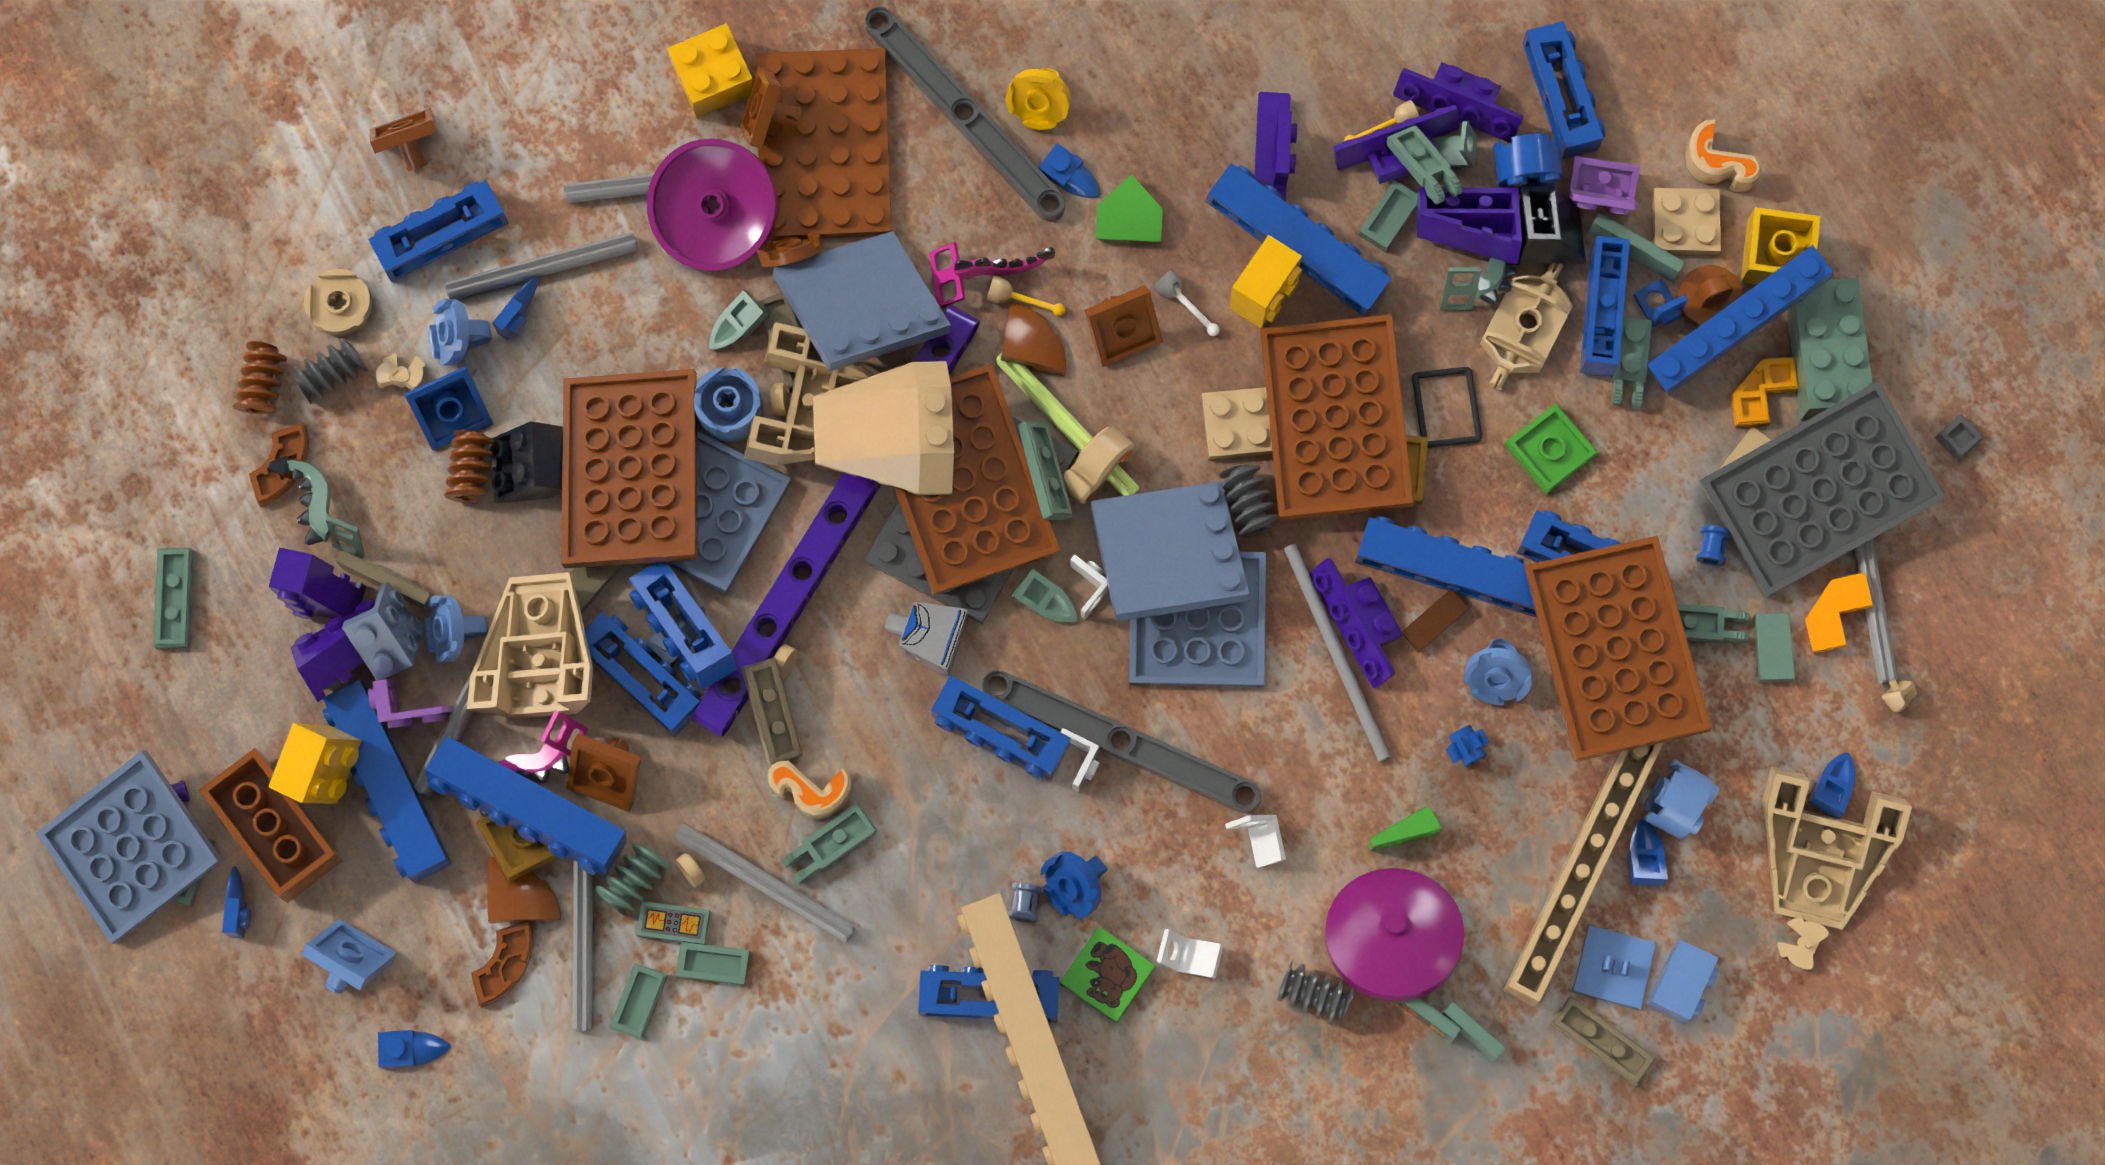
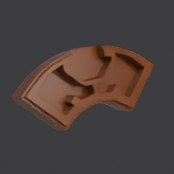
(270, 485)
(506, 965)

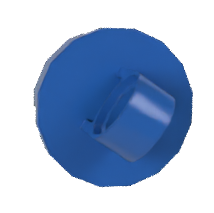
(1073, 883)

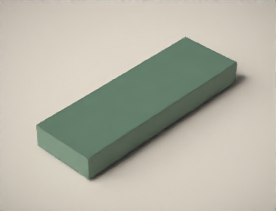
(1639, 248)
(1045, 470)
(173, 598)

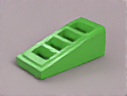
(1412, 828)

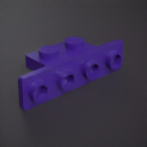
(1470, 94)
(1273, 141)
(1374, 145)
(1361, 619)

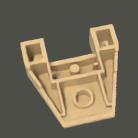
(793, 440)
(1821, 861)

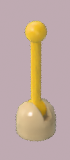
(1403, 112)
(1001, 292)

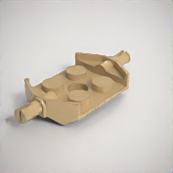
(1519, 348)

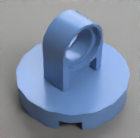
(454, 332)
(448, 628)
(1498, 673)

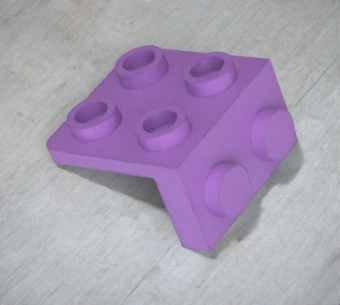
(1604, 183)
(384, 699)

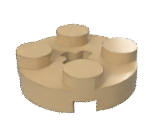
(351, 316)

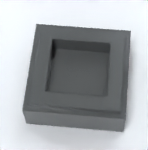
(1959, 437)

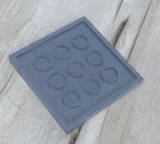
(861, 301)
(732, 511)
(1169, 551)
(1205, 644)
(129, 847)

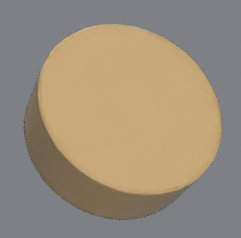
(779, 399)
(786, 659)
(690, 870)

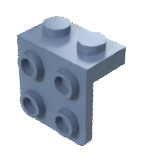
(385, 634)

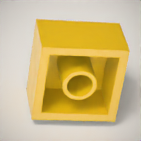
(711, 70)
(1774, 240)
(1265, 282)
(315, 763)

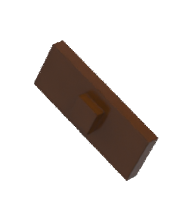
(1435, 620)

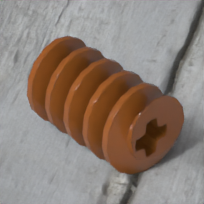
(259, 378)
(467, 466)

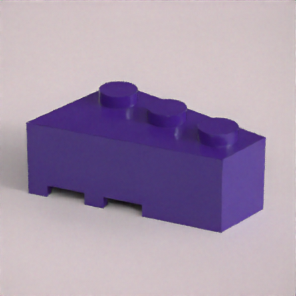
(1474, 221)
(311, 588)
(328, 653)

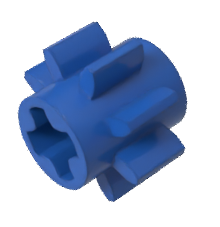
(1467, 745)

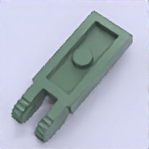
(1424, 163)
(1632, 360)
(1707, 623)
(832, 842)

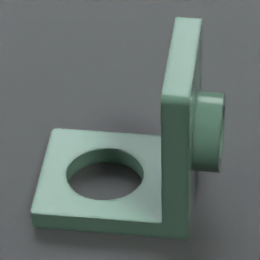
(1459, 150)

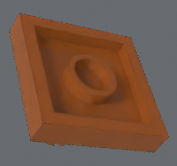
(763, 108)
(404, 134)
(1123, 325)
(604, 771)

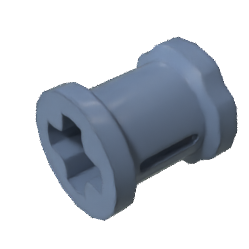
(1025, 902)

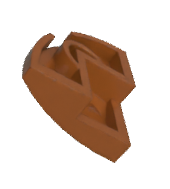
(1032, 342)
(520, 900)

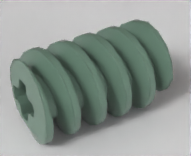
(632, 878)

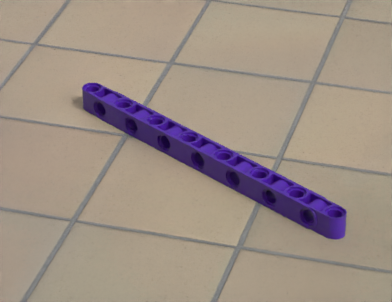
(815, 551)

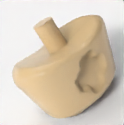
(1899, 695)

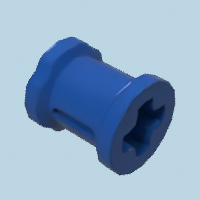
(1713, 545)

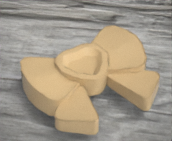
(390, 374)
(1812, 934)

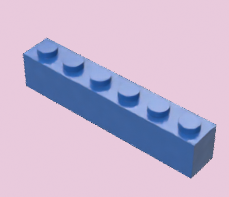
(1324, 258)
(1740, 320)
(1446, 564)
(388, 785)
(526, 807)

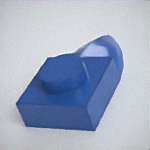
(1069, 173)
(513, 316)
(1834, 786)
(1646, 857)
(236, 914)
(409, 1048)

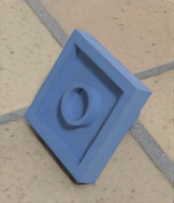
(348, 956)

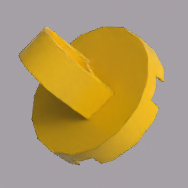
(1038, 98)

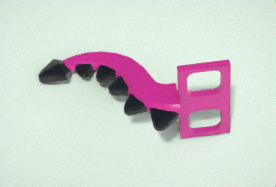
(971, 268)
(549, 757)

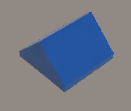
(448, 406)

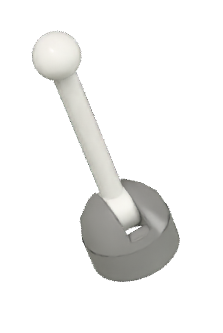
(1170, 287)

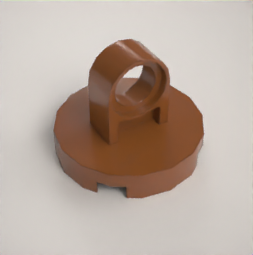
(789, 250)
(1708, 292)

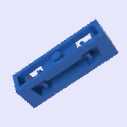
(1582, 130)
(393, 243)
(1604, 306)
(1547, 533)
(652, 592)
(679, 710)
(1006, 749)
(971, 978)

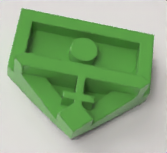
(1129, 214)

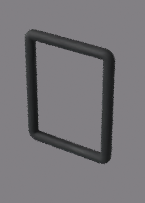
(1420, 413)

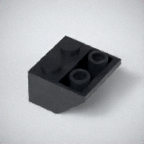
(1550, 227)
(527, 463)

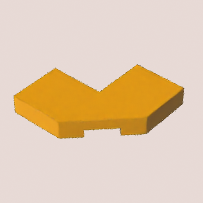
(1750, 398)
(1839, 597)

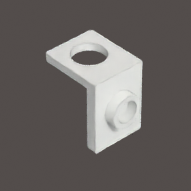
(1094, 575)
(1089, 765)
(1264, 838)
(1190, 955)

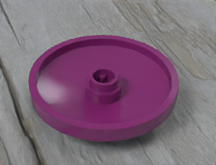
(712, 204)
(1394, 934)

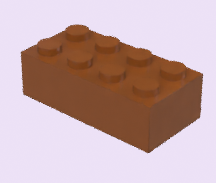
(270, 826)

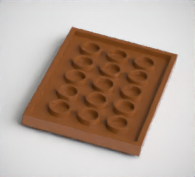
(836, 160)
(1336, 417)
(629, 469)
(993, 508)
(1617, 648)

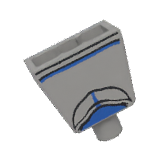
(930, 634)

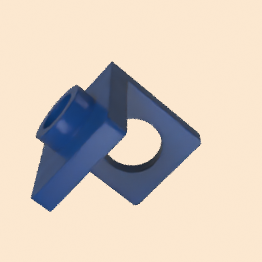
(1666, 313)

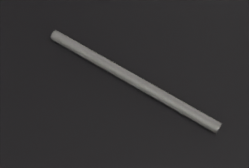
(1337, 653)

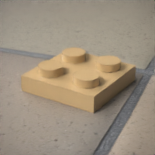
(1687, 220)
(1236, 423)

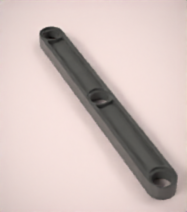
(980, 128)
(1143, 751)

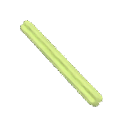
(1062, 419)

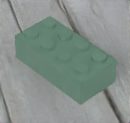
(1829, 346)

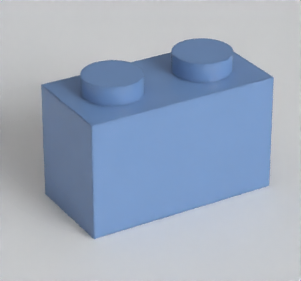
(1683, 982)

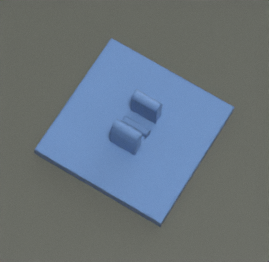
(1614, 967)

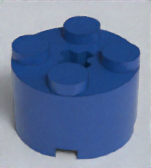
(1528, 161)

